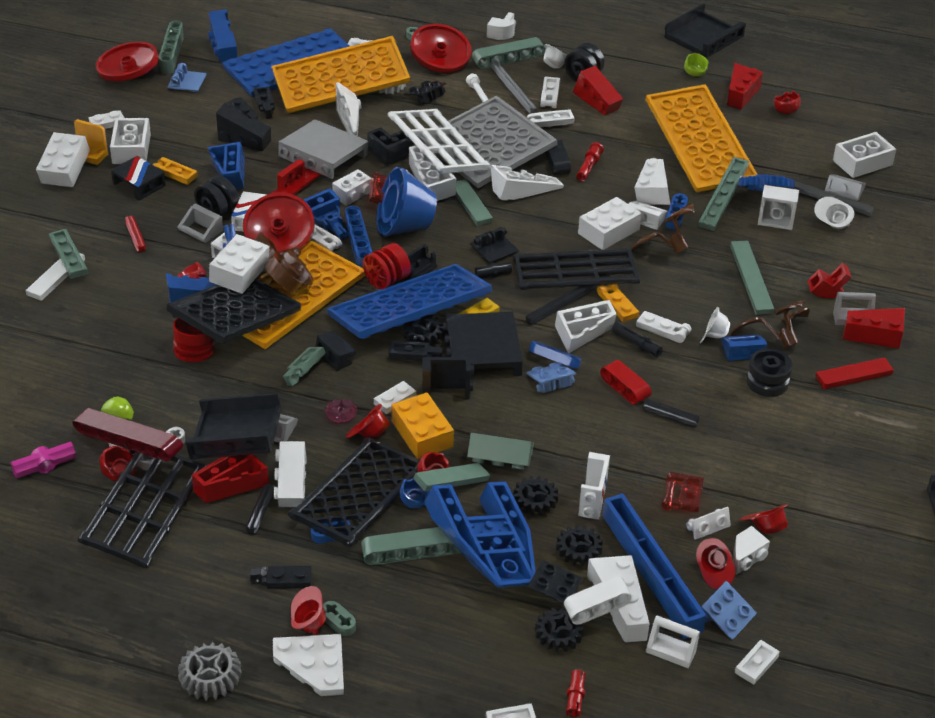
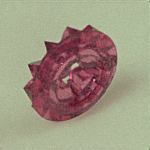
(348, 412)

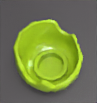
(696, 65)
(118, 407)

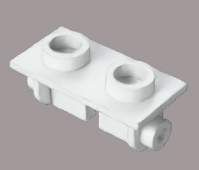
(709, 523)

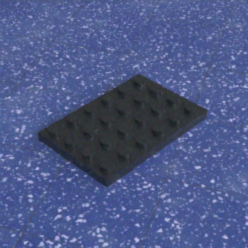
(229, 314)

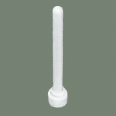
(473, 82)

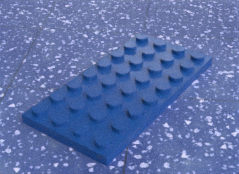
(256, 71)
(408, 300)

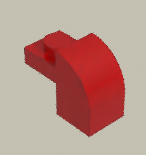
(829, 285)

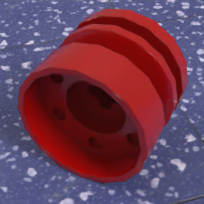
(386, 266)
(191, 343)

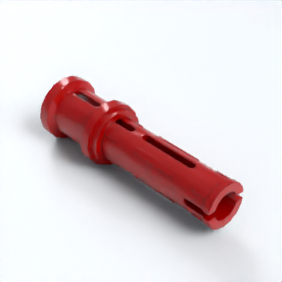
(591, 158)

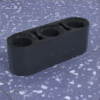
(558, 159)

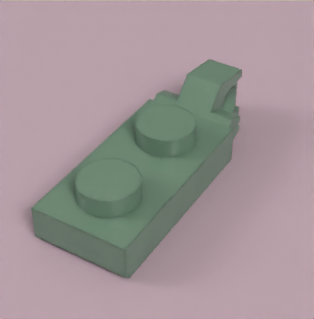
(303, 364)

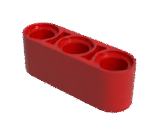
(625, 382)

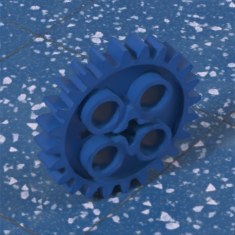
(758, 181)

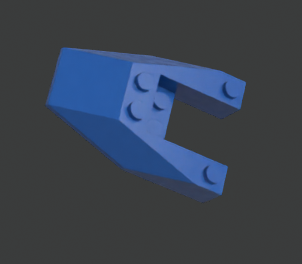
(493, 543)

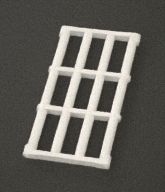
(435, 146)

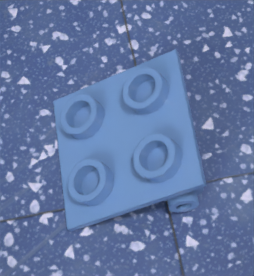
(186, 79)
(552, 376)
(728, 610)

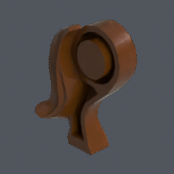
(286, 266)

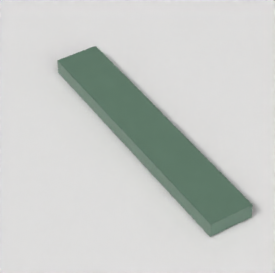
(723, 194)
(752, 277)

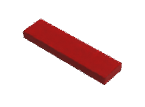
(854, 373)

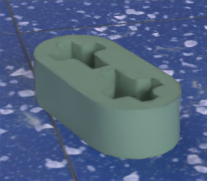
(341, 616)

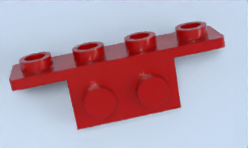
(295, 178)

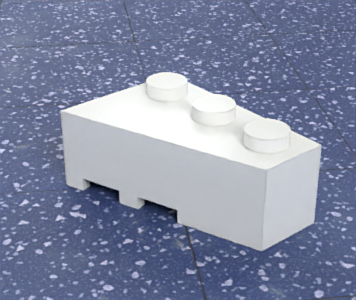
(652, 184)
(290, 473)

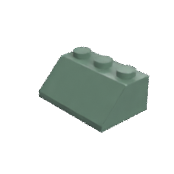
(500, 450)

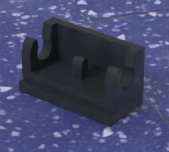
(421, 262)
(336, 350)

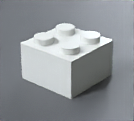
(778, 207)

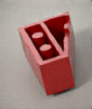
(743, 85)
(597, 91)
(875, 326)
(229, 477)

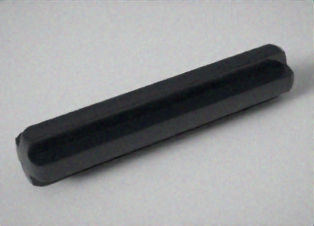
(671, 412)
(260, 509)

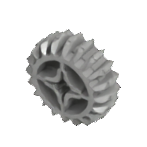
(209, 663)

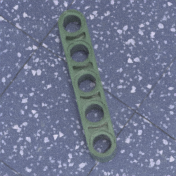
(171, 47)
(509, 52)
(407, 546)

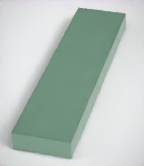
(472, 203)
(68, 253)
(453, 475)

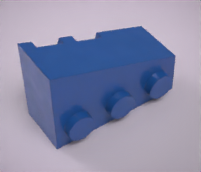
(221, 36)
(229, 162)
(184, 286)

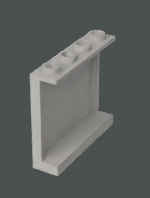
(322, 147)

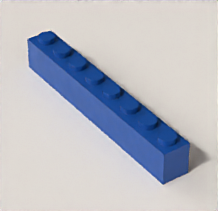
(653, 564)

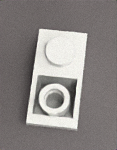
(749, 548)

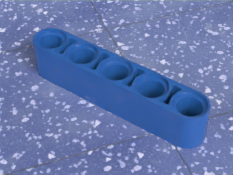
(357, 234)

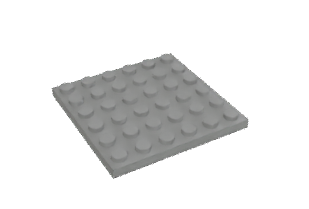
(498, 135)

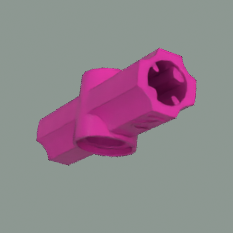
(43, 460)

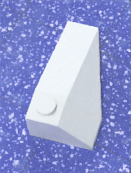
(348, 108)
(517, 185)

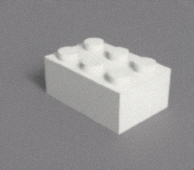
(130, 139)
(864, 154)
(63, 159)
(609, 223)
(239, 263)

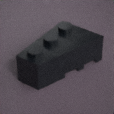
(235, 127)

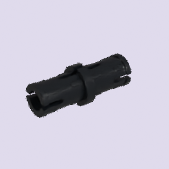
(493, 269)

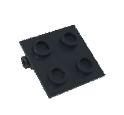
(427, 91)
(494, 245)
(554, 582)

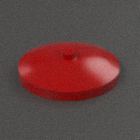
(440, 48)
(127, 61)
(282, 219)

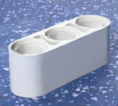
(597, 600)

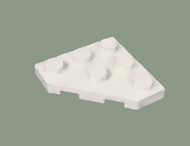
(313, 661)

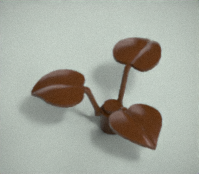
(677, 239)
(786, 334)

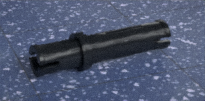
(643, 342)

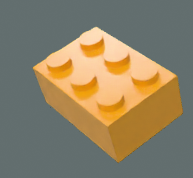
(422, 425)

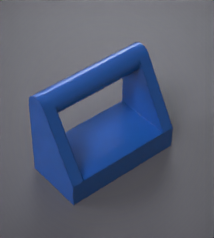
(742, 346)

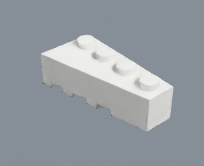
(424, 170)
(632, 618)

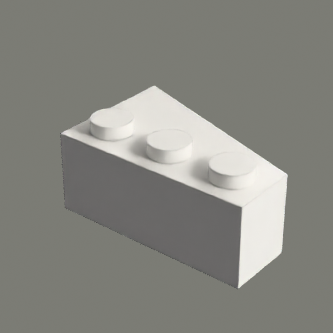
(584, 323)

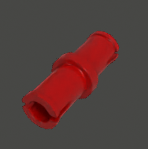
(576, 693)

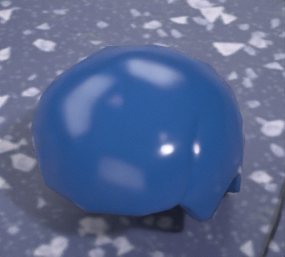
(412, 494)

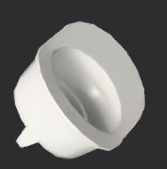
(553, 57)
(834, 212)
(717, 326)

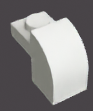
(501, 28)

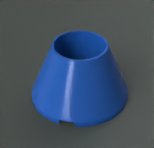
(405, 204)

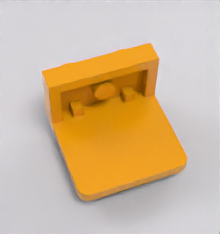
(95, 138)

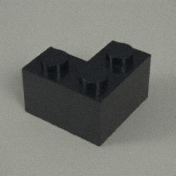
(388, 147)

